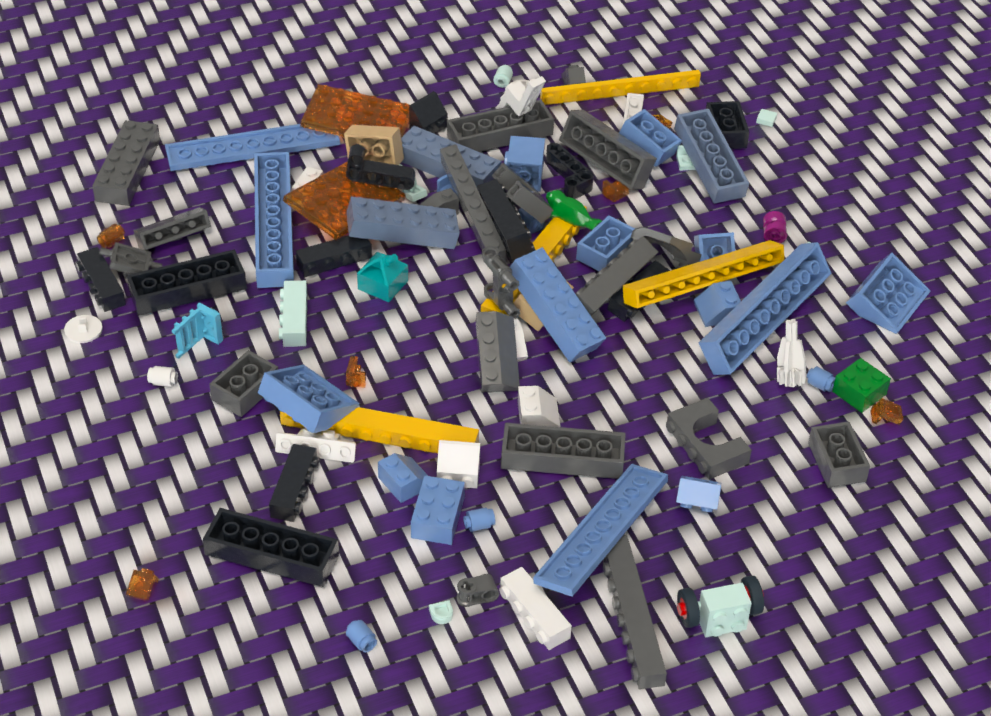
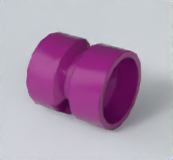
(775, 227)

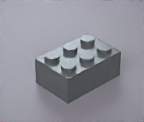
(239, 383)
(838, 454)

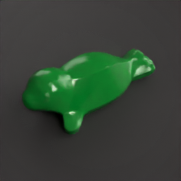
(570, 210)

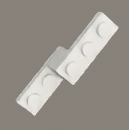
(521, 98)

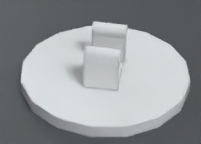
(83, 328)

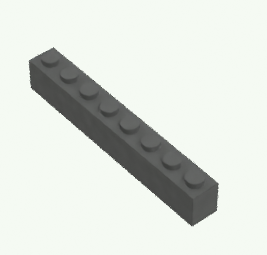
(471, 200)
(634, 616)

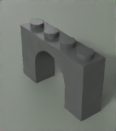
(523, 193)
(710, 459)

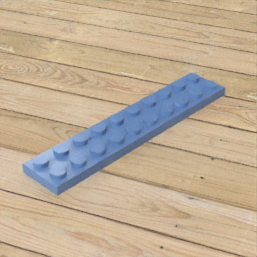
(244, 145)
(600, 530)

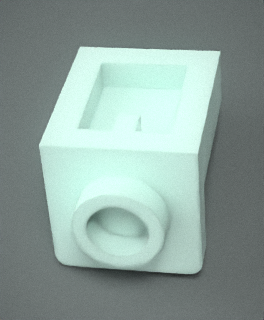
(683, 159)

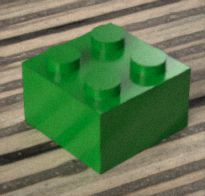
(861, 385)

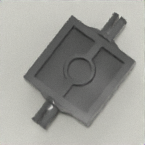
(129, 259)

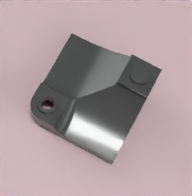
(678, 248)

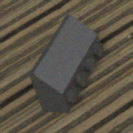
(497, 352)

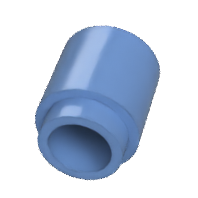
(821, 379)
(479, 519)
(361, 635)

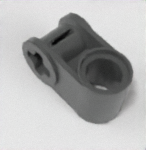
(478, 589)

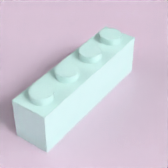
(294, 313)

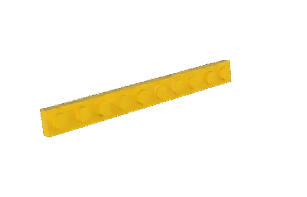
(620, 87)

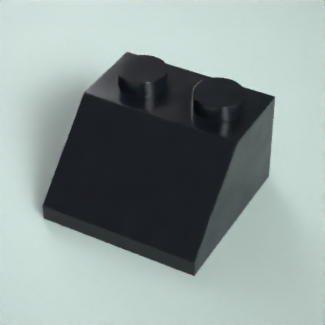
(428, 114)

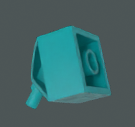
(383, 276)

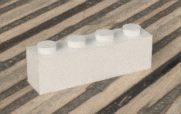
(535, 608)

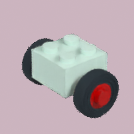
(721, 608)

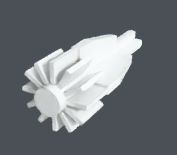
(791, 358)

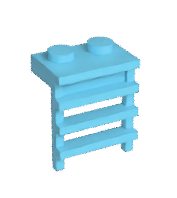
(204, 323)

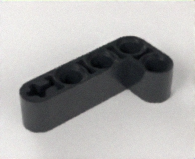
(377, 172)
(577, 176)

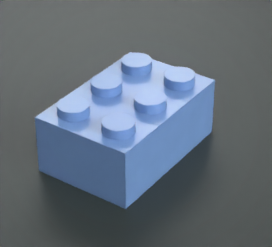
(651, 136)
(604, 243)
(437, 510)

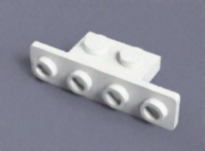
(327, 444)

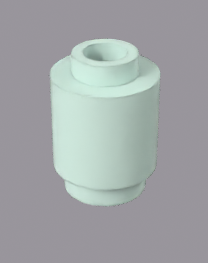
(503, 76)

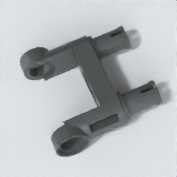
(501, 275)

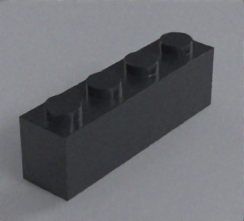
(332, 255)
(100, 279)
(616, 302)
(294, 483)

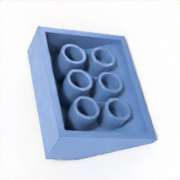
(888, 295)
(306, 397)

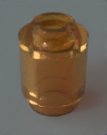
(110, 235)

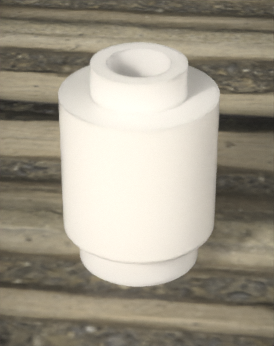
(162, 376)

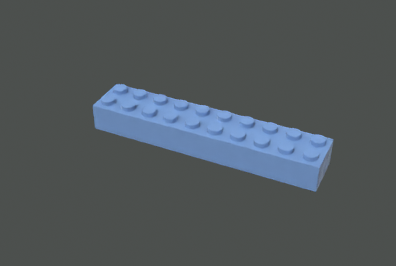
(273, 220)
(764, 308)

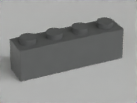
(172, 228)

